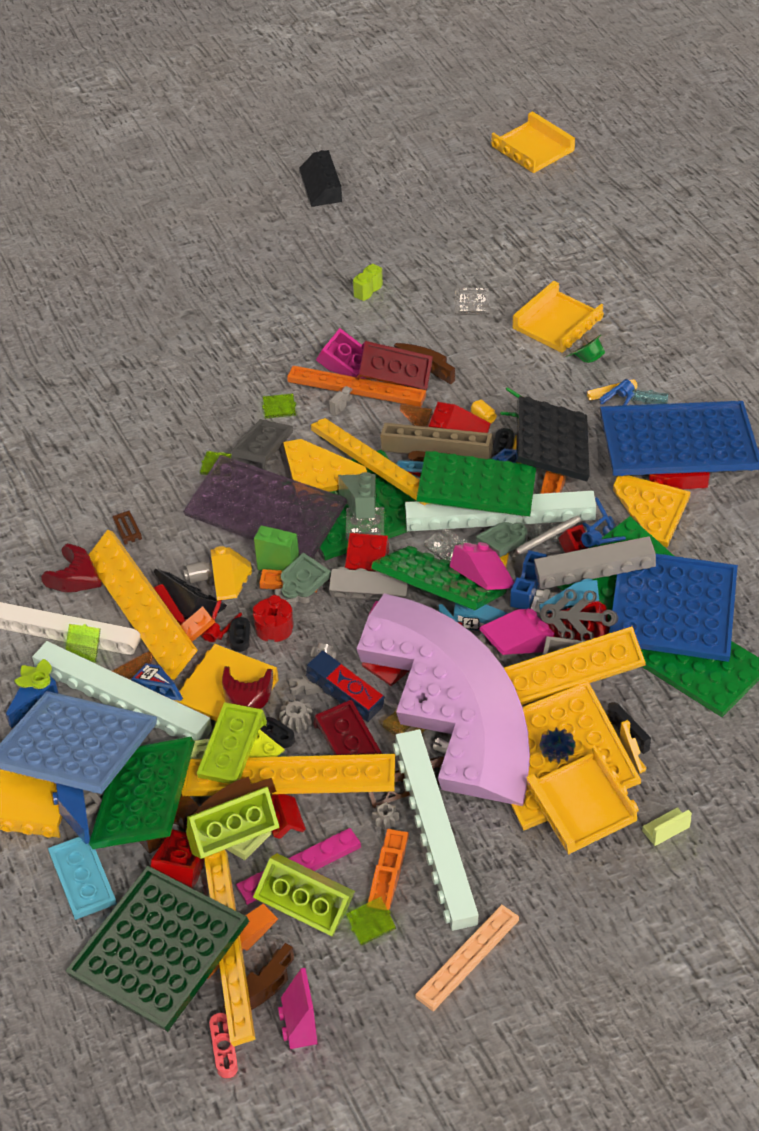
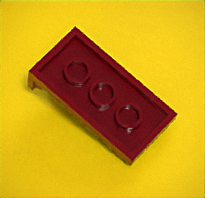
(394, 366)
(346, 730)

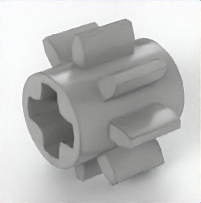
(327, 648)
(385, 816)

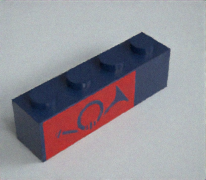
(344, 685)

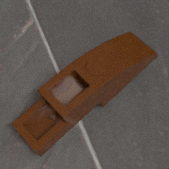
(439, 362)
(236, 790)
(270, 977)

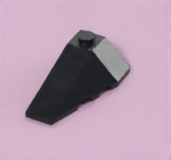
(185, 596)

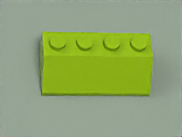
(231, 823)
(303, 894)

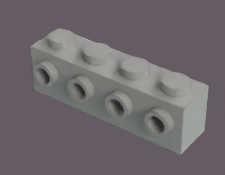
(365, 584)

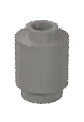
(197, 572)

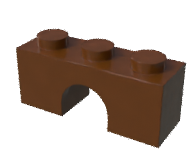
(185, 808)

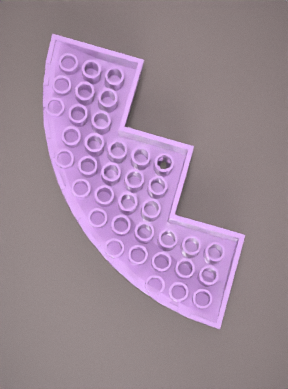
(453, 690)

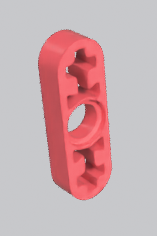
(220, 1054)

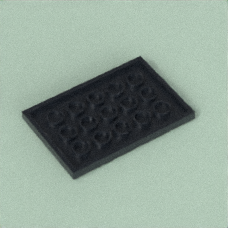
(552, 438)

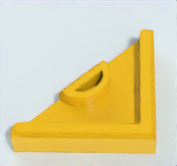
(631, 746)

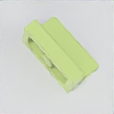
(667, 826)

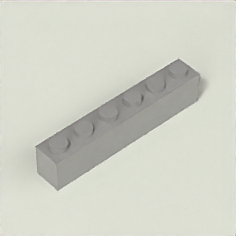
(595, 562)

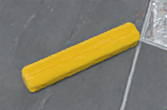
(599, 392)

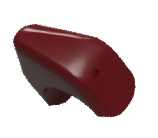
(78, 576)
(247, 694)

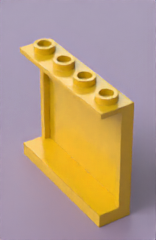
(534, 143)
(556, 318)
(204, 687)
(583, 801)
(28, 805)

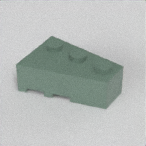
(360, 493)

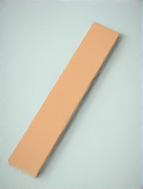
(467, 957)

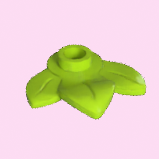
(35, 677)

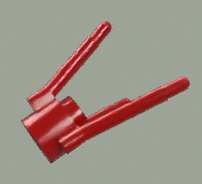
(214, 632)

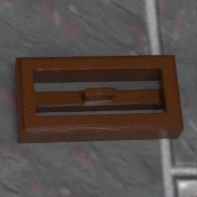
(132, 537)

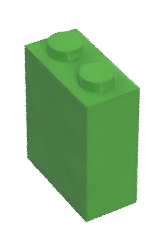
(275, 548)

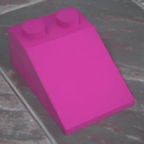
(341, 354)
(481, 566)
(518, 632)
(298, 1013)

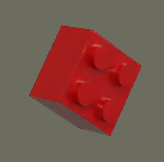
(365, 549)

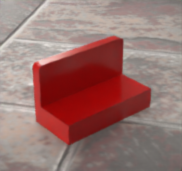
(287, 815)

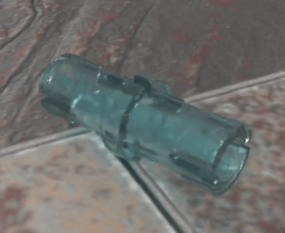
(650, 397)

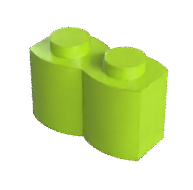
(367, 282)

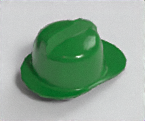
(590, 351)

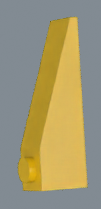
(229, 572)

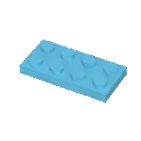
(82, 877)

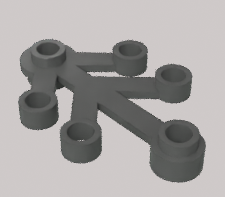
(574, 615)

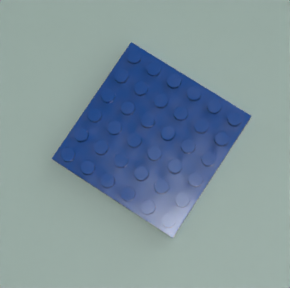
(679, 606)

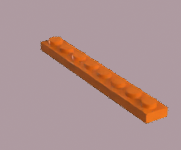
(360, 387)

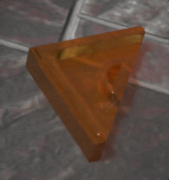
(416, 415)
(132, 667)

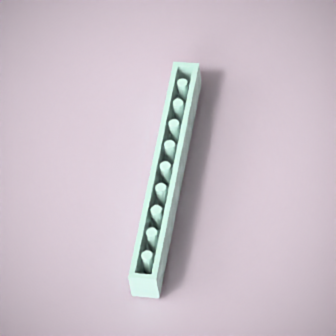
(544, 509)
(123, 693)
(436, 831)

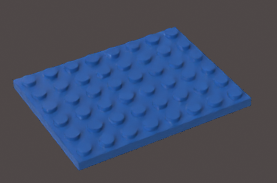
(679, 438)

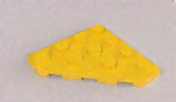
(317, 465)
(652, 505)

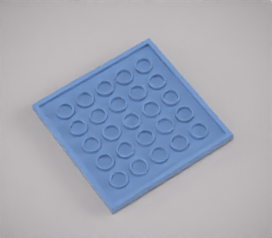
(74, 741)

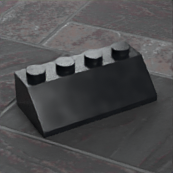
(321, 179)

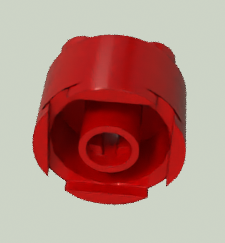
(273, 619)

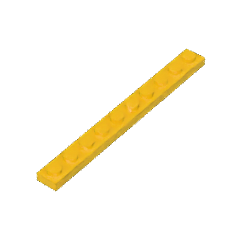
(368, 457)
(232, 964)

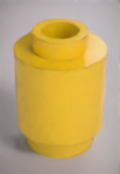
(483, 411)

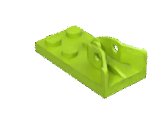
(231, 743)

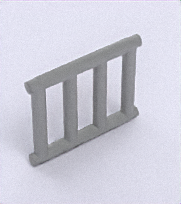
(545, 536)

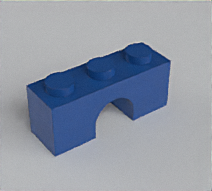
(525, 587)

